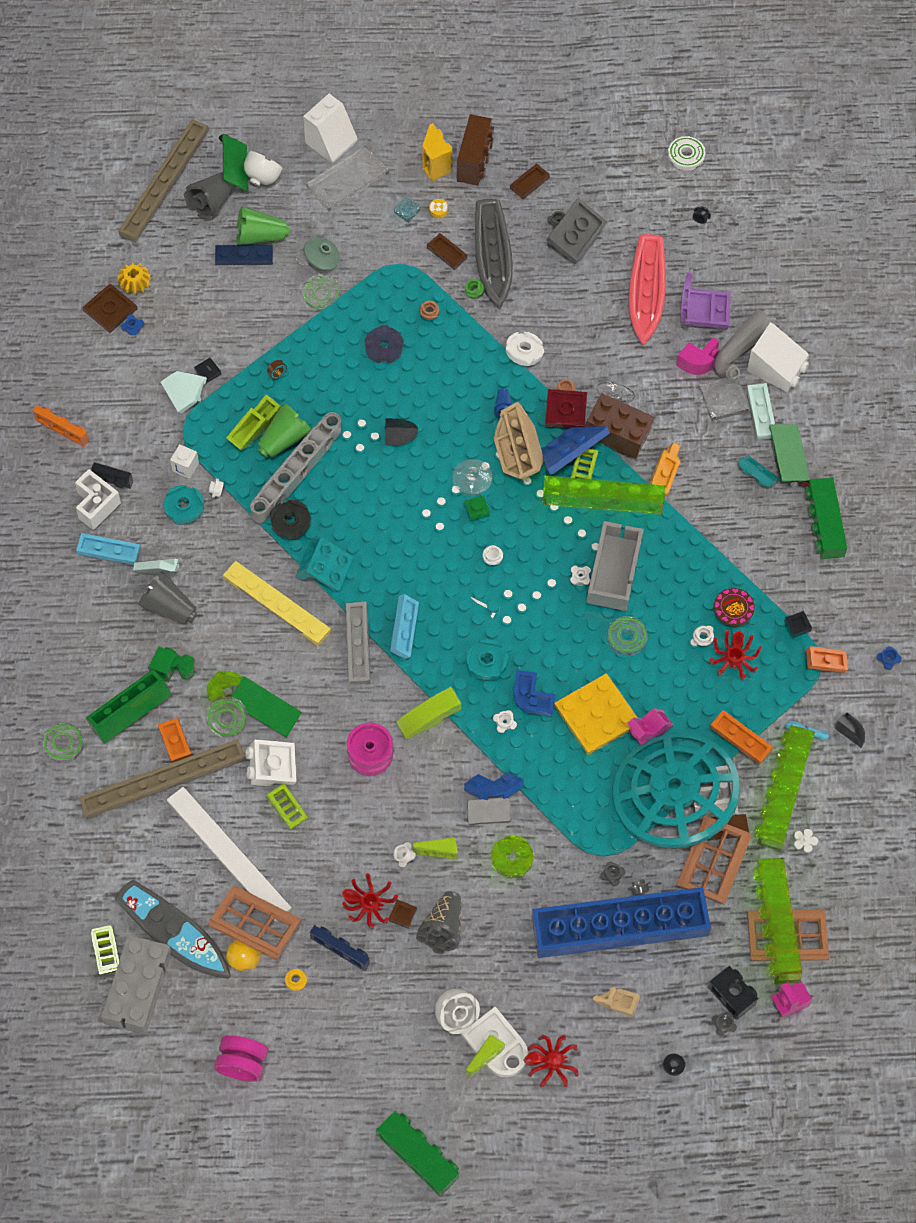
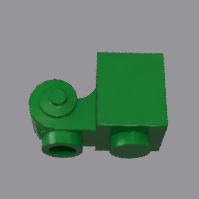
(167, 661)

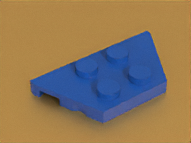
(570, 445)

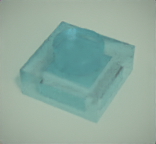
(407, 209)

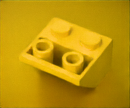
(436, 154)

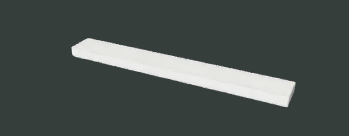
(225, 849)

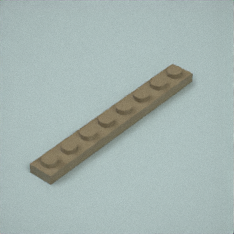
(163, 180)
(162, 778)

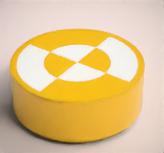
(438, 208)

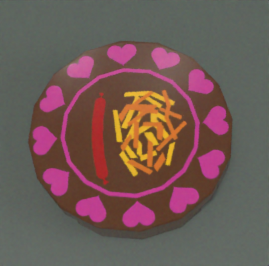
(734, 607)

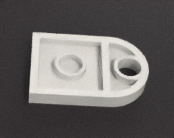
(495, 1024)

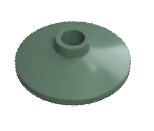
(321, 253)

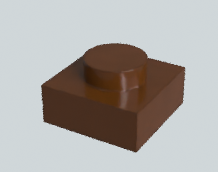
(402, 914)

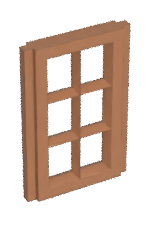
(731, 869)
(799, 916)
(246, 938)

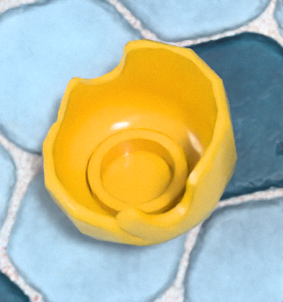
(242, 956)

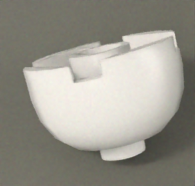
(260, 169)
(456, 1010)

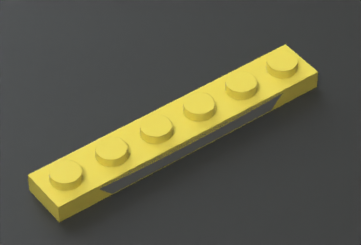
(276, 603)

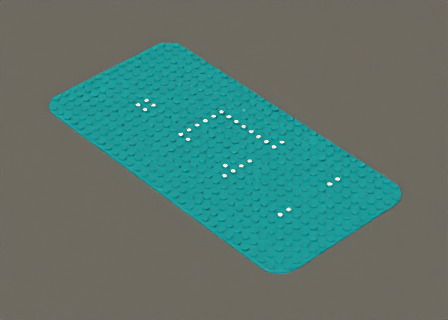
(414, 538)

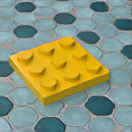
(596, 714)

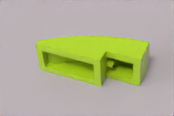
(254, 423)
(429, 713)

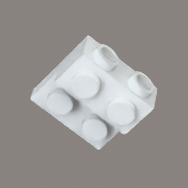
(271, 763)

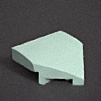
(183, 389)
(155, 567)

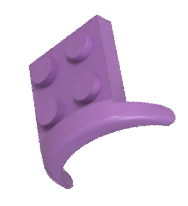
(704, 307)

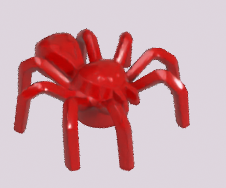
(735, 654)
(368, 902)
(552, 1060)

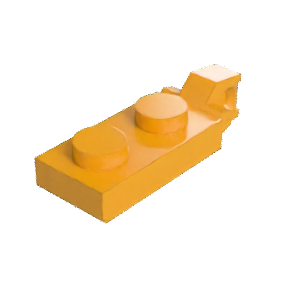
(666, 467)

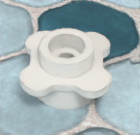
(576, 579)
(505, 715)
(404, 854)

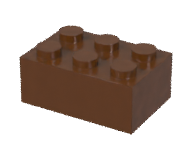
(474, 150)
(625, 423)

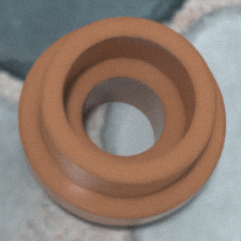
(429, 305)

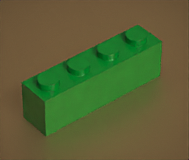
(826, 518)
(128, 706)
(417, 1153)

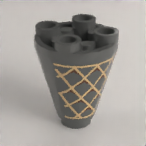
(443, 924)

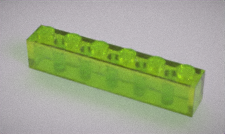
(603, 494)
(785, 787)
(778, 921)

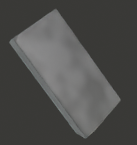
(488, 811)

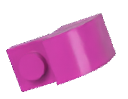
(696, 360)
(650, 726)
(791, 999)

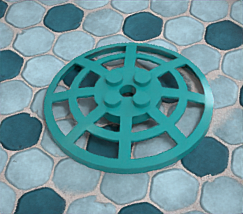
(677, 798)

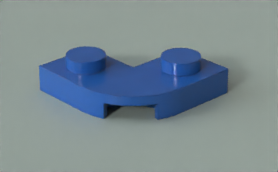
(528, 699)
(484, 787)

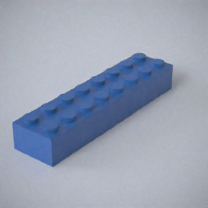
(620, 922)

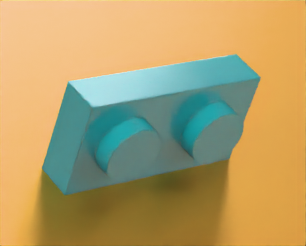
(752, 467)

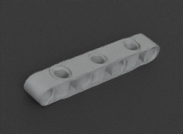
(296, 467)

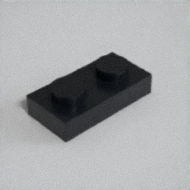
(112, 475)

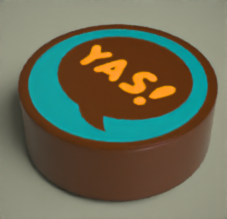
(276, 369)

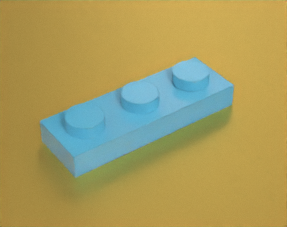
(108, 549)
(404, 626)

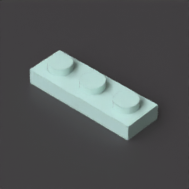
(760, 410)

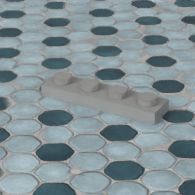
(358, 642)

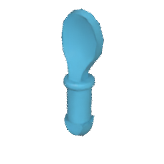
(823, 735)

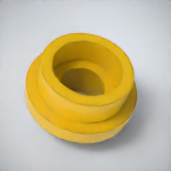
(295, 986)

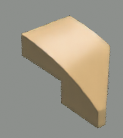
(619, 1001)

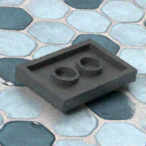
(576, 230)

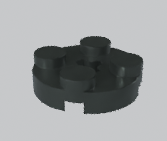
(286, 510)

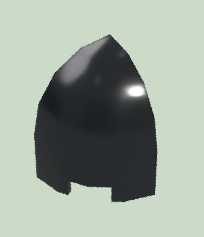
(399, 431)
(851, 728)

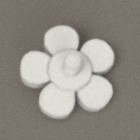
(805, 839)

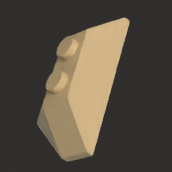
(517, 443)

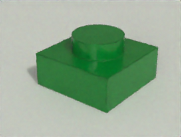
(477, 508)

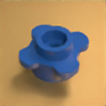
(135, 329)
(889, 652)

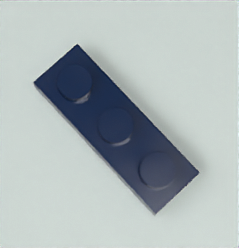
(243, 254)
(340, 947)

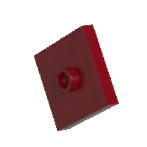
(565, 408)

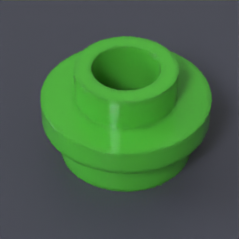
(470, 285)

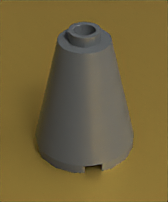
(207, 195)
(168, 600)

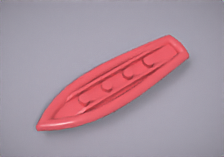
(647, 286)

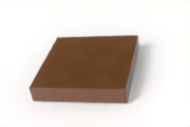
(109, 308)

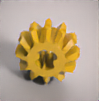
(134, 278)

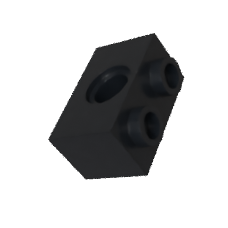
(736, 1004)

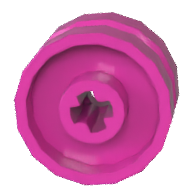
(370, 749)
(240, 1058)

